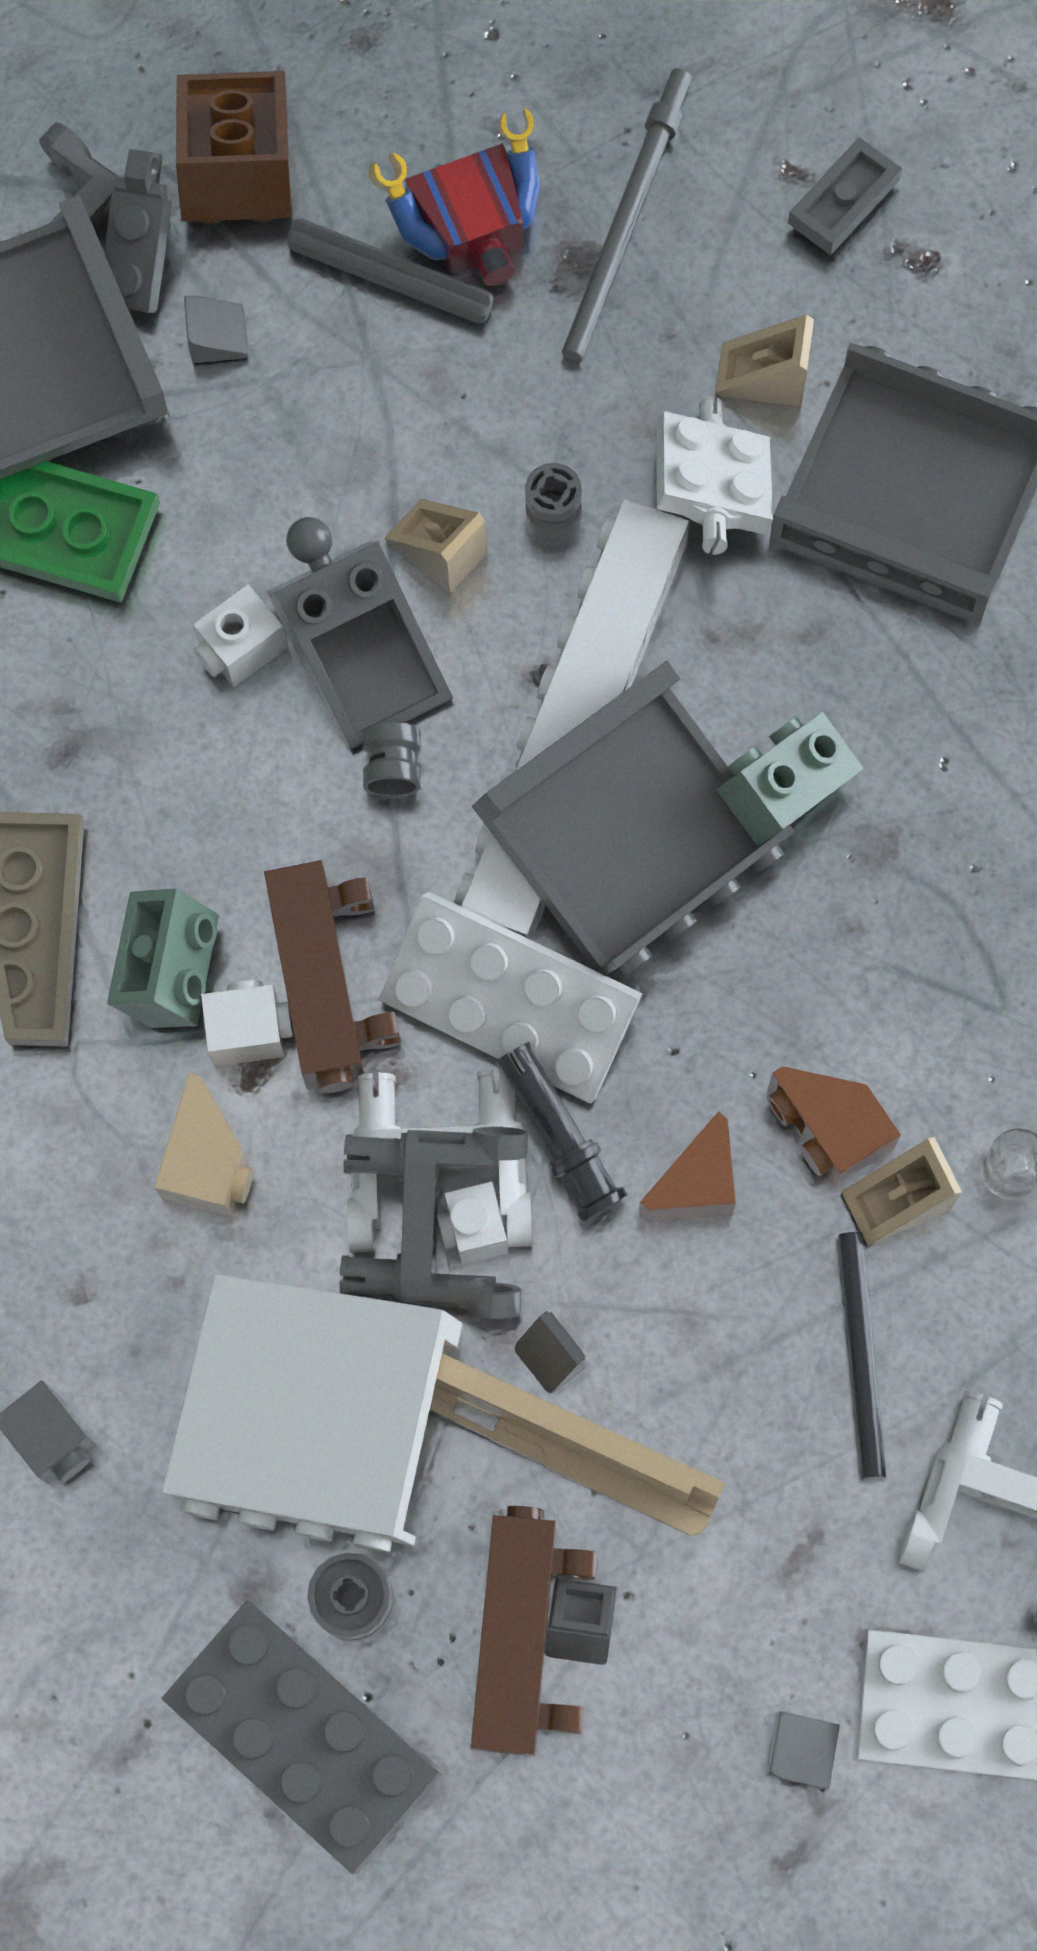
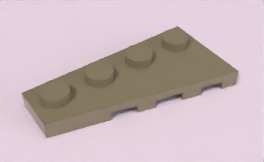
(38, 924)

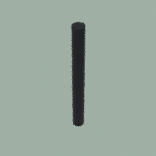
(862, 1356)

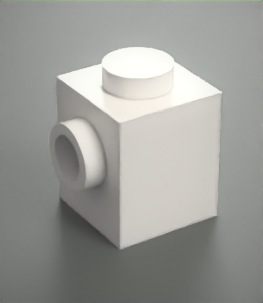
(239, 637)
(245, 1023)

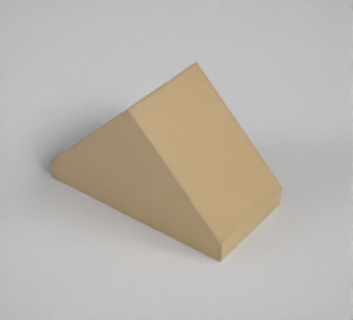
(767, 364)
(441, 541)
(903, 1193)

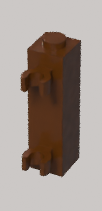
(315, 974)
(515, 1633)

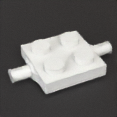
(713, 474)

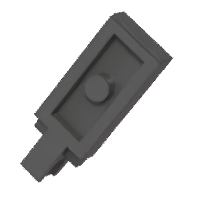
(138, 230)

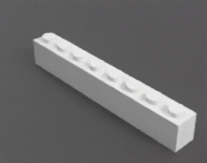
(596, 666)

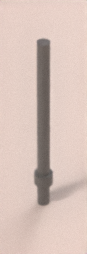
(661, 126)

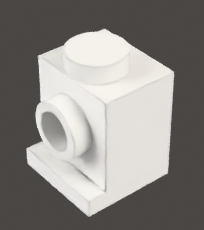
(472, 1225)

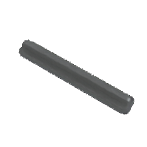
(390, 270)

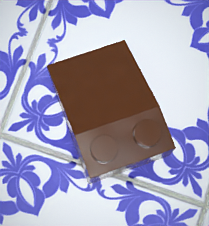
(232, 147)

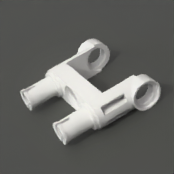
(378, 1120)
(968, 1470)

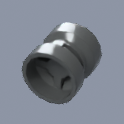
(553, 514)
(392, 759)

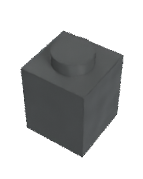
(46, 1434)

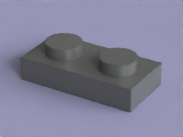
(844, 195)

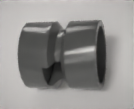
(351, 1597)

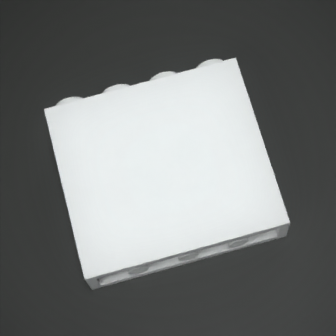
(307, 1410)

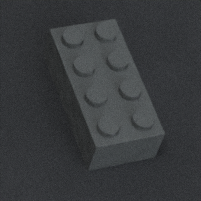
(301, 1737)

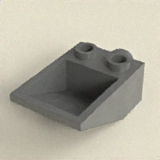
(363, 645)

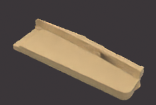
(579, 1448)

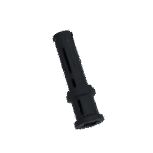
(574, 1157)

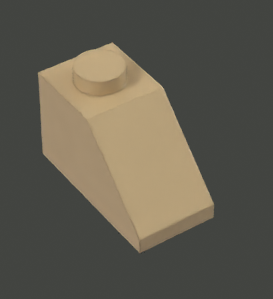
(202, 1156)

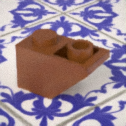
(836, 1119)

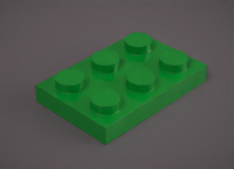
(74, 528)

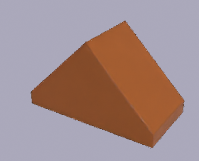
(698, 1181)

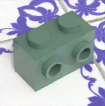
(789, 778)
(163, 958)

